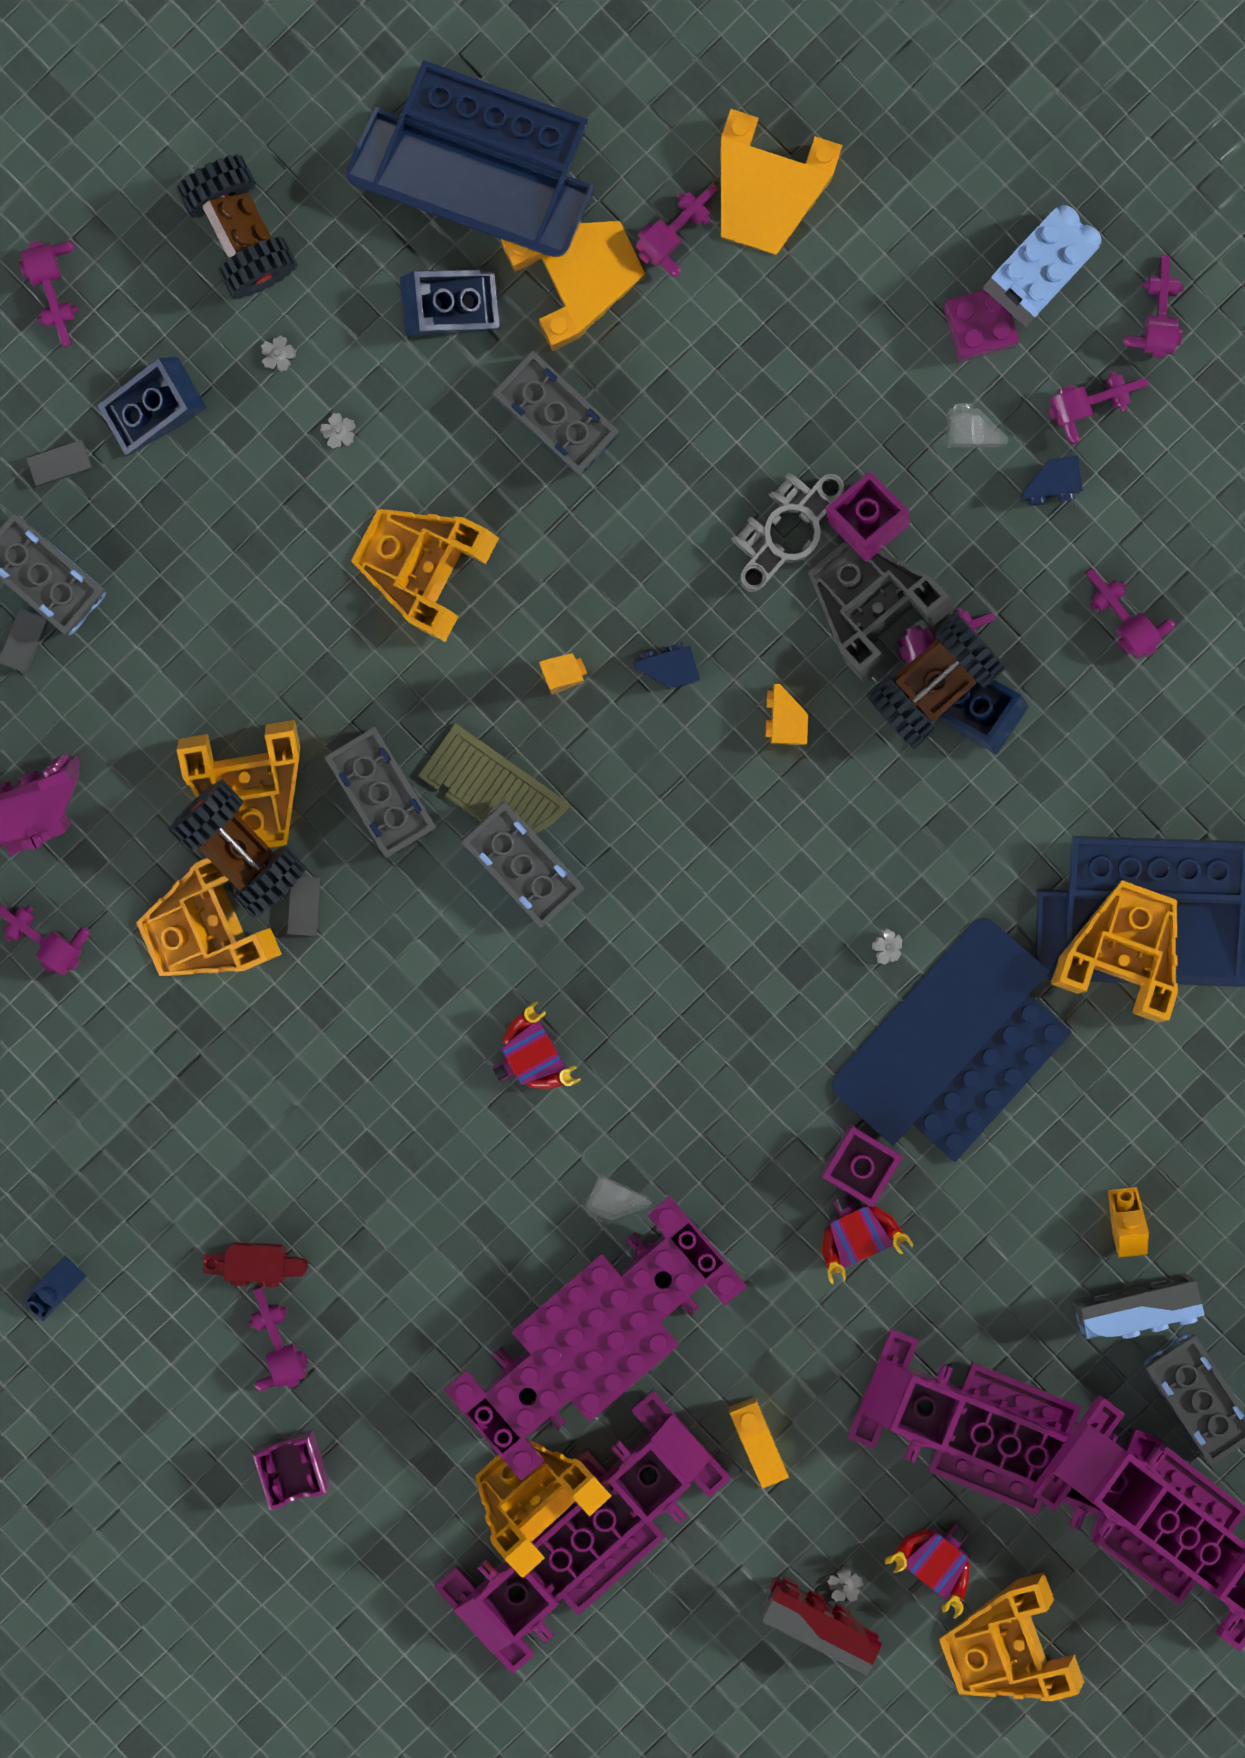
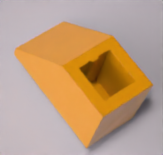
(788, 718)
(1128, 1222)

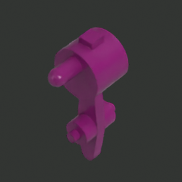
(661, 241)
(42, 267)
(1159, 331)
(1074, 405)
(1137, 633)
(919, 639)
(56, 950)
(286, 1362)

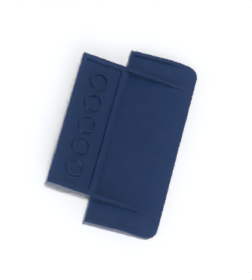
(478, 160)
(1199, 874)
(955, 1044)

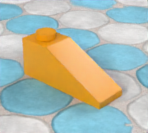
(563, 672)
(758, 1442)

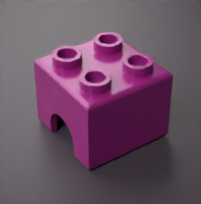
(291, 1469)

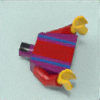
(532, 1054)
(858, 1235)
(937, 1563)

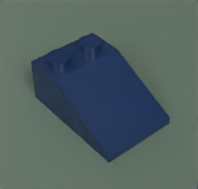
(449, 302)
(151, 404)
(986, 714)

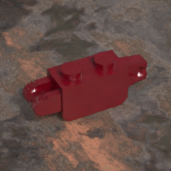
(254, 1263)

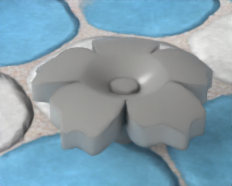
(278, 354)
(338, 431)
(887, 946)
(845, 1585)

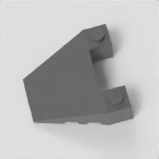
(868, 598)

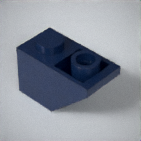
(1055, 479)
(671, 668)
(54, 1288)

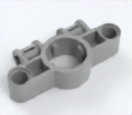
(802, 500)

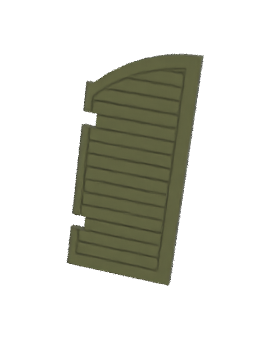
(483, 778)

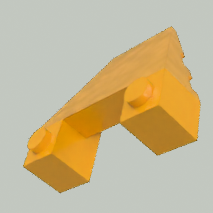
(765, 192)
(587, 278)
(412, 559)
(261, 780)
(198, 929)
(1132, 940)
(525, 1508)
(1000, 1650)

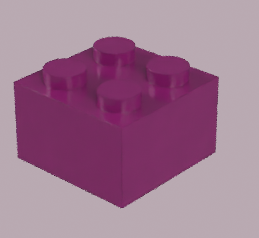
(979, 326)
(867, 516)
(861, 1165)

